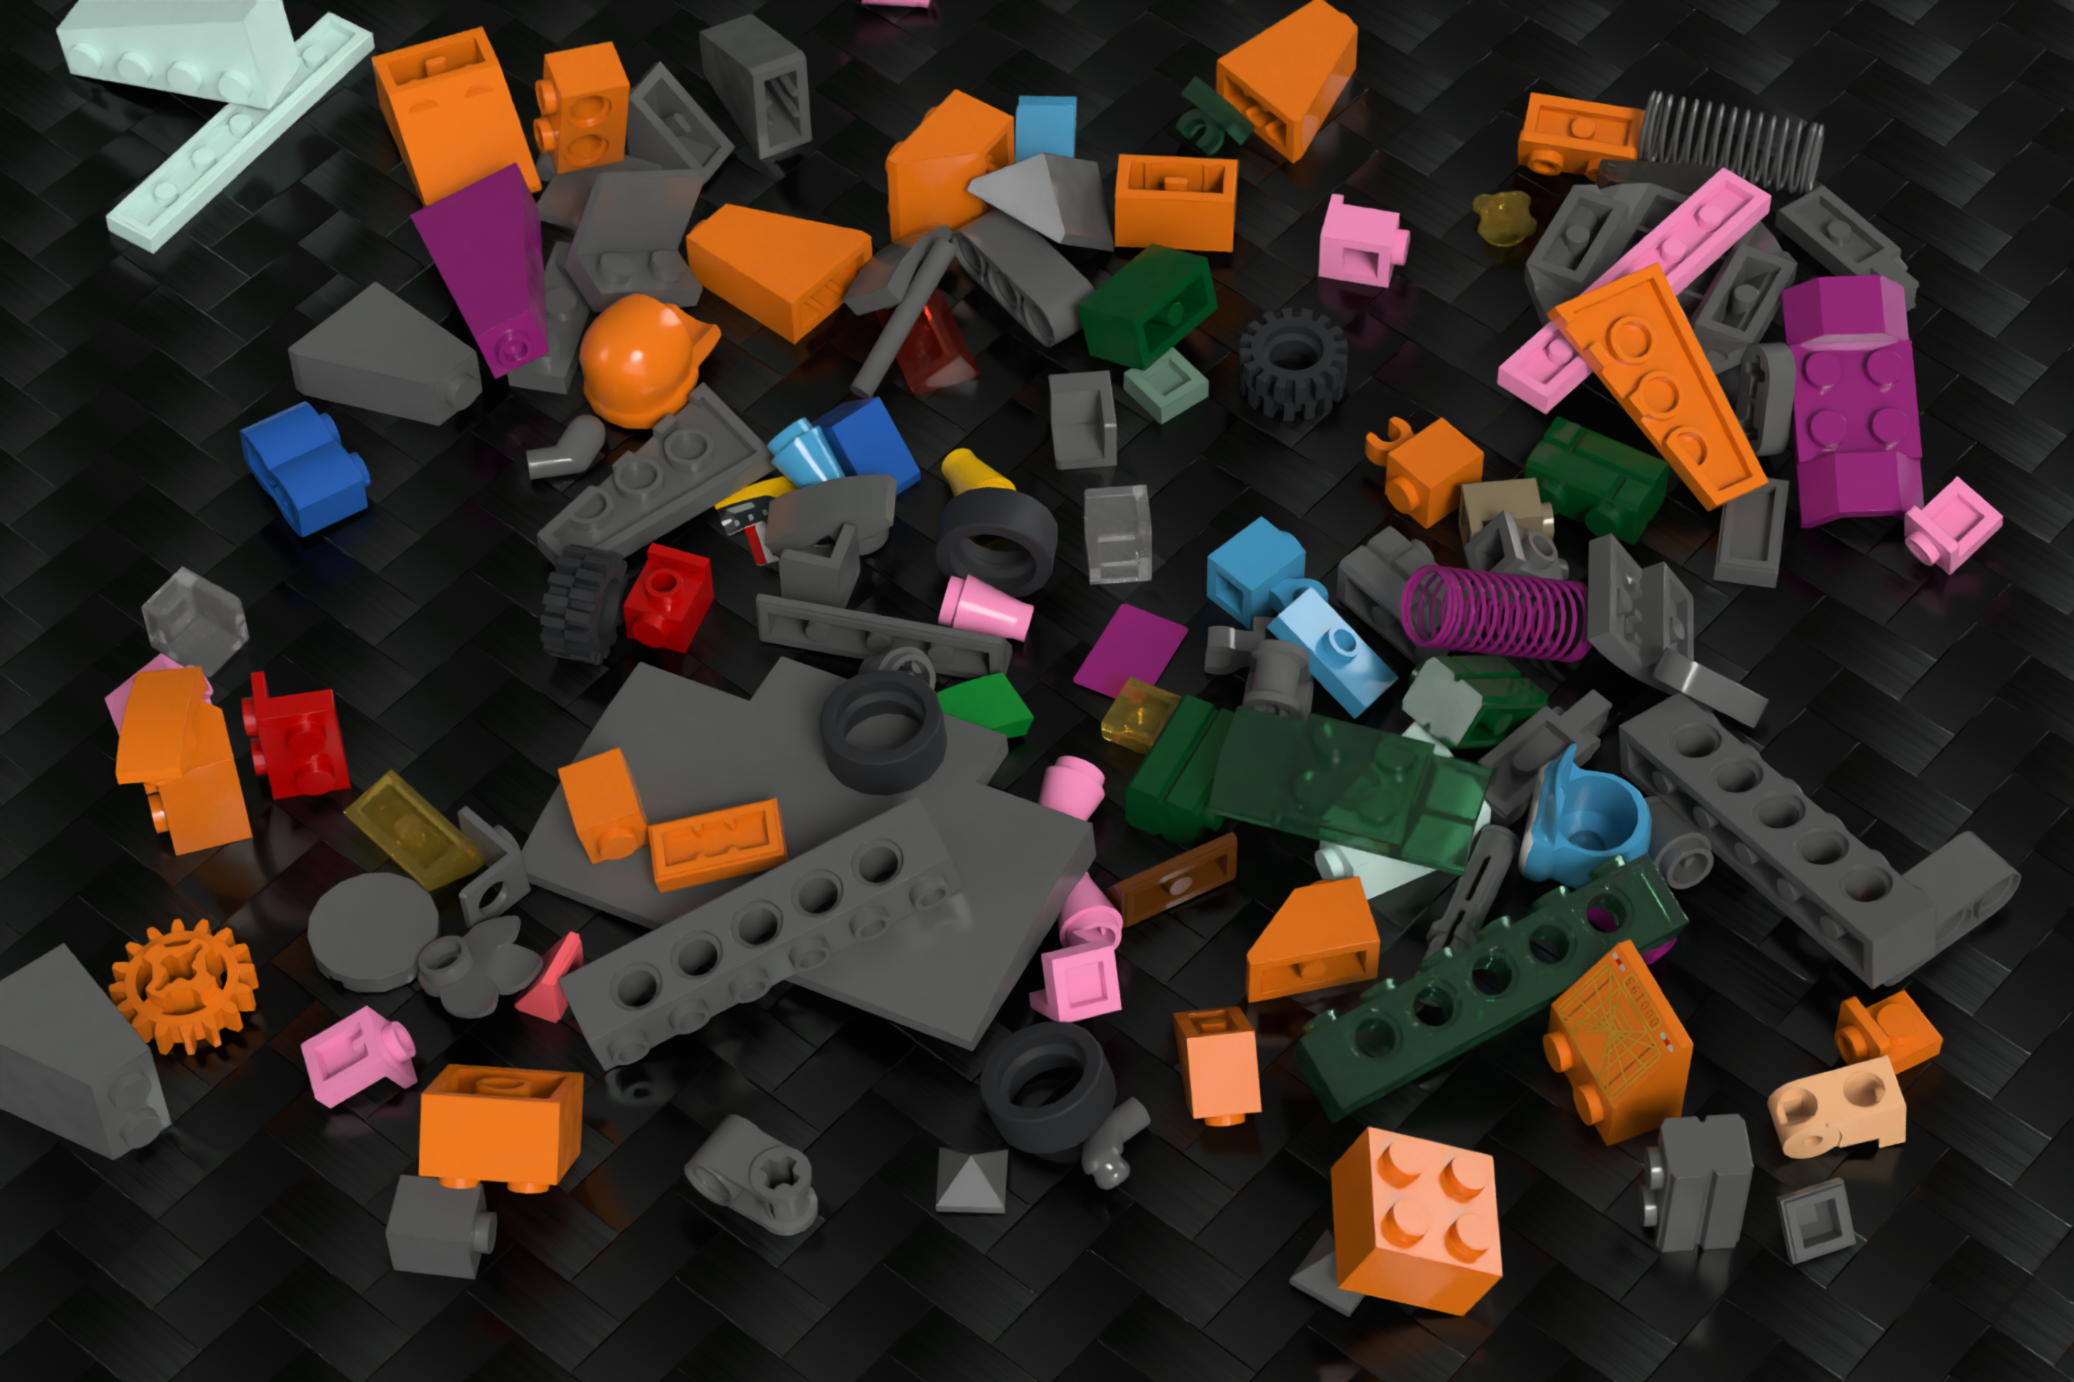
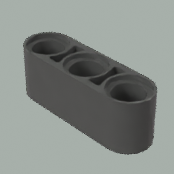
(1023, 275)
(1965, 884)

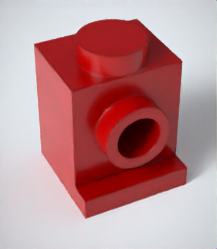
(669, 598)

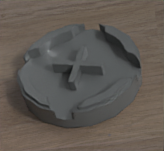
(372, 931)

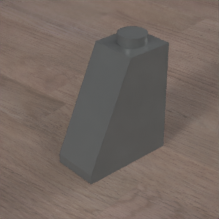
(759, 83)
(386, 360)

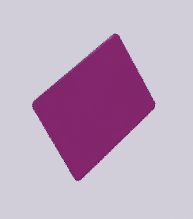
(1130, 646)

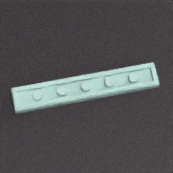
(236, 138)

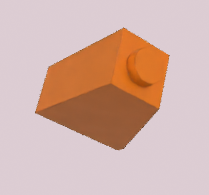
(1291, 75)
(777, 265)

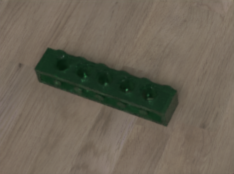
(1351, 1080)

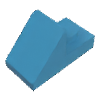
(1045, 126)

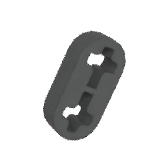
(1766, 396)
(1710, 687)

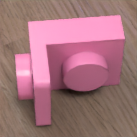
(357, 1055)

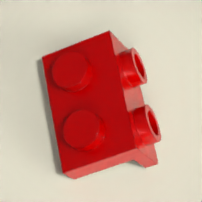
(296, 741)

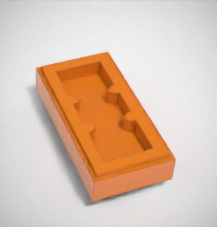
(717, 845)

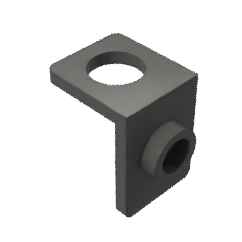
(505, 864)

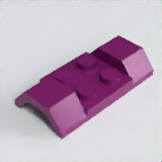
(1852, 399)

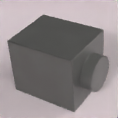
(439, 1228)

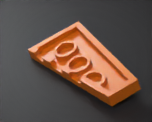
(1660, 376)

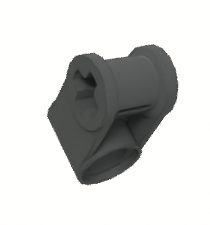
(1280, 679)
(755, 1176)

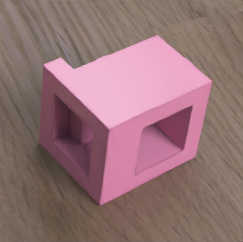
(1361, 244)

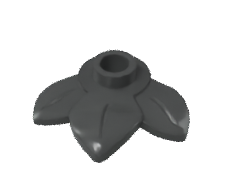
(478, 967)

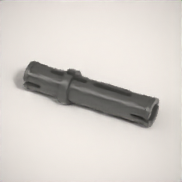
(1473, 893)

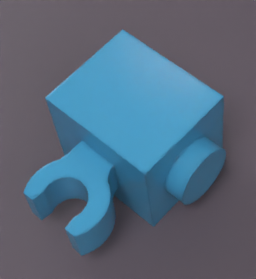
(1258, 573)

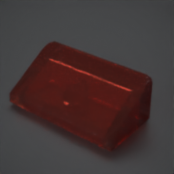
(934, 348)

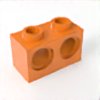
(582, 108)

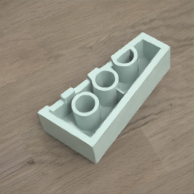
(186, 47)

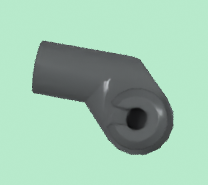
(572, 452)
(1103, 1149)

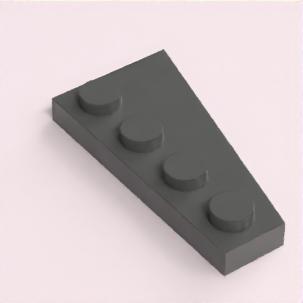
(671, 479)

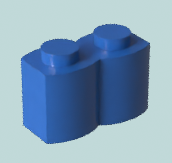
(305, 468)

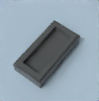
(1752, 536)

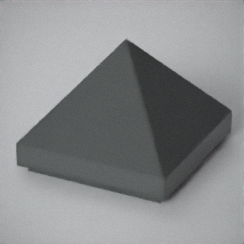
(972, 1180)
(1816, 1220)
(1319, 1277)

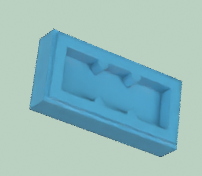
(1336, 652)

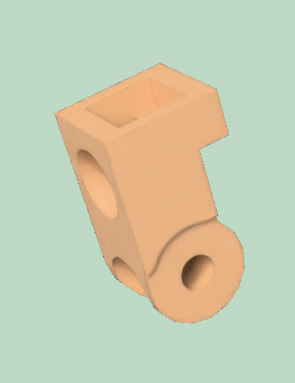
(1839, 1109)

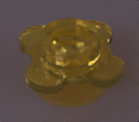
(1504, 217)

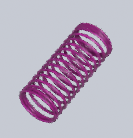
(1454, 595)

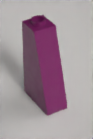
(493, 265)

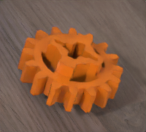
(185, 986)

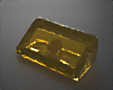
(413, 833)

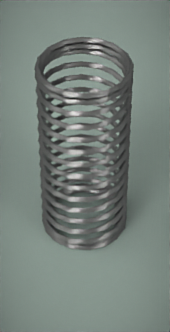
(1804, 179)

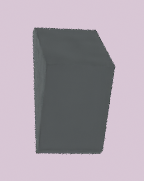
(671, 127)

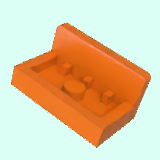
(1576, 135)

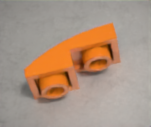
(158, 726)

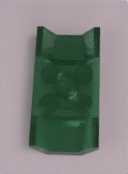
(1351, 787)

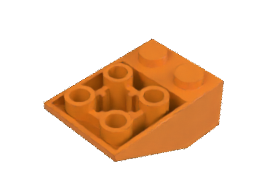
(451, 114)

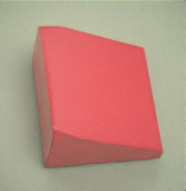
(544, 995)

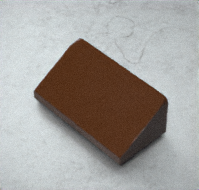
(1175, 880)

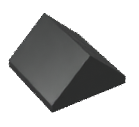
(1054, 196)

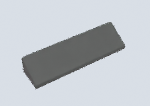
(868, 634)

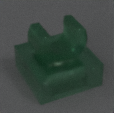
(1214, 114)

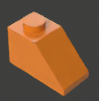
(1315, 942)
(1218, 1064)

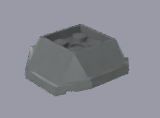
(1724, 305)

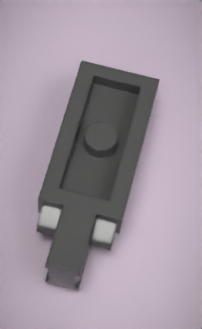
(1843, 240)
(1537, 743)

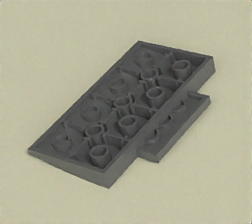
(716, 751)

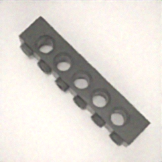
(1780, 840)
(727, 927)

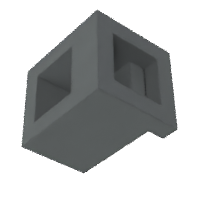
(1514, 550)

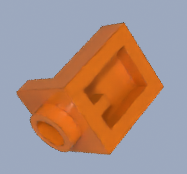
(1886, 1028)

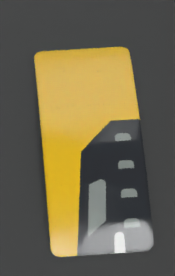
(751, 503)

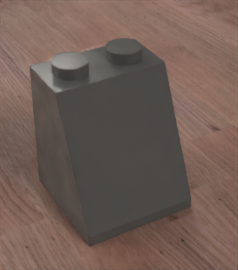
(76, 1059)

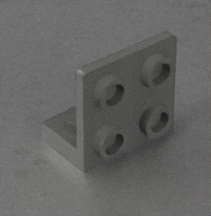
(633, 238)

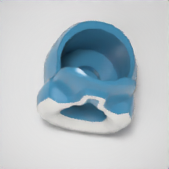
(1581, 823)

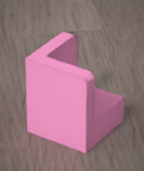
(1078, 980)

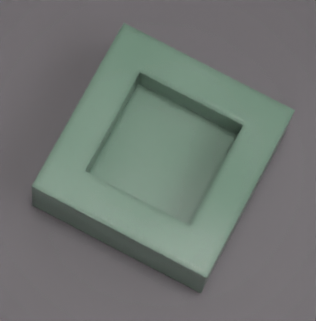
(1167, 386)

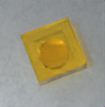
(1138, 715)

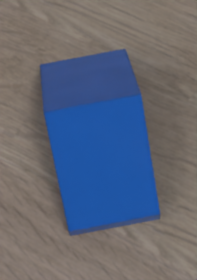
(868, 442)

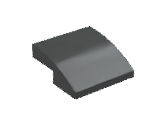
(1636, 611)

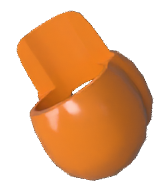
(643, 360)

